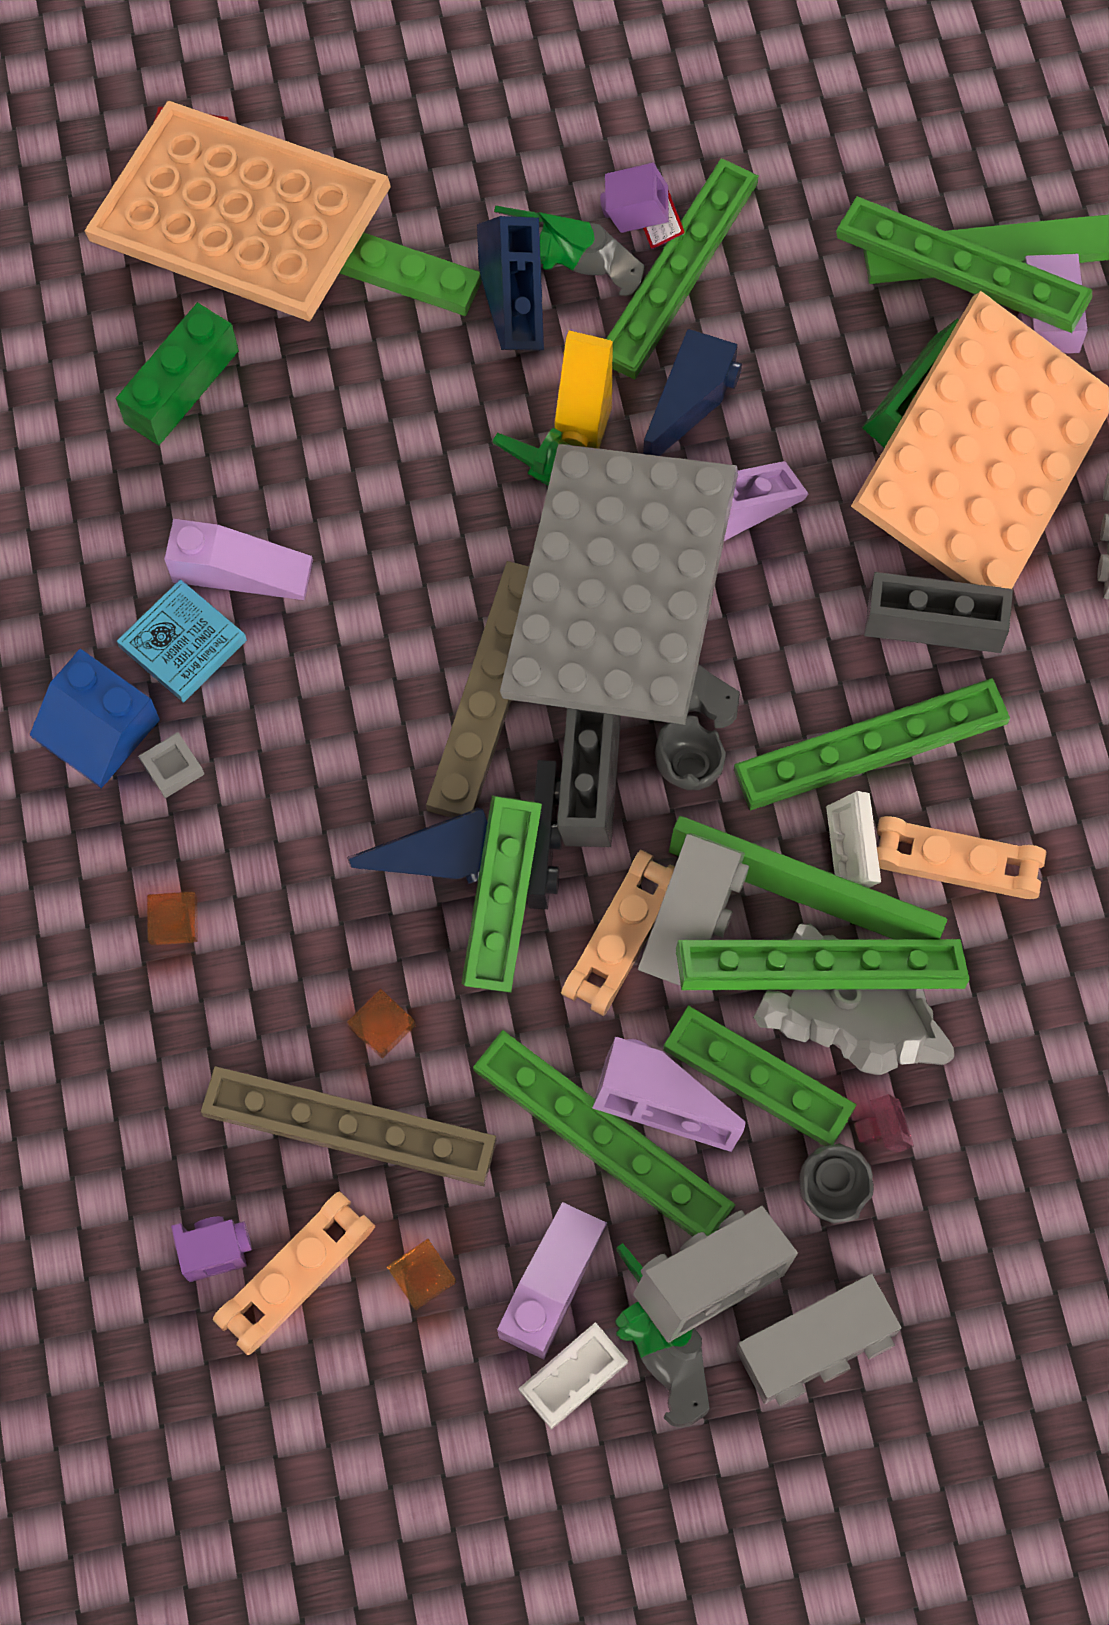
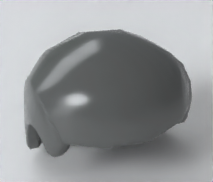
(689, 755)
(836, 1183)

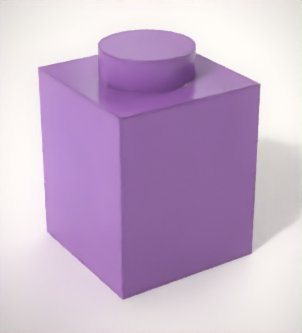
(635, 198)

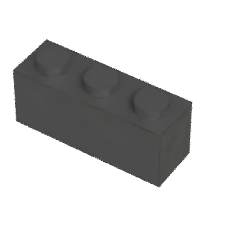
(938, 612)
(588, 778)

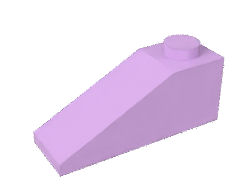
(762, 494)
(234, 561)
(657, 1092)
(551, 1281)

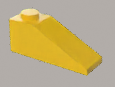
(585, 390)

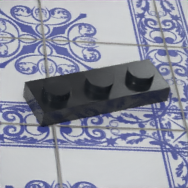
(544, 876)

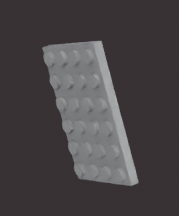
(620, 583)

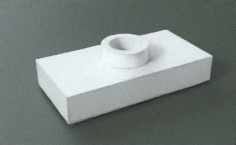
(854, 839)
(573, 1375)

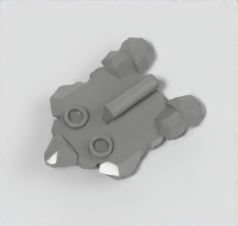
(868, 1025)

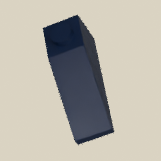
(512, 280)
(693, 388)
(441, 850)

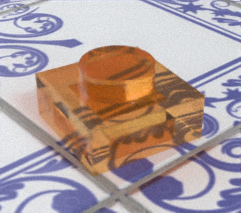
(172, 918)
(381, 1023)
(421, 1274)

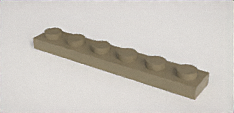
(481, 706)
(349, 1126)

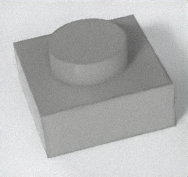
(171, 765)

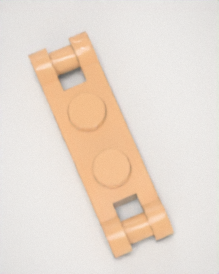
(959, 858)
(619, 935)
(294, 1273)

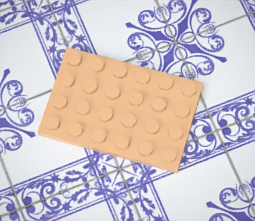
(238, 210)
(985, 448)

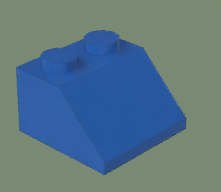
(93, 718)

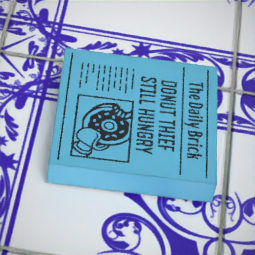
(181, 640)

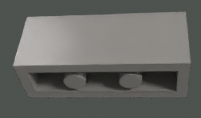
(693, 903)
(713, 1272)
(819, 1341)

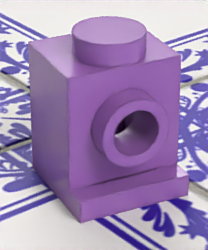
(211, 1248)

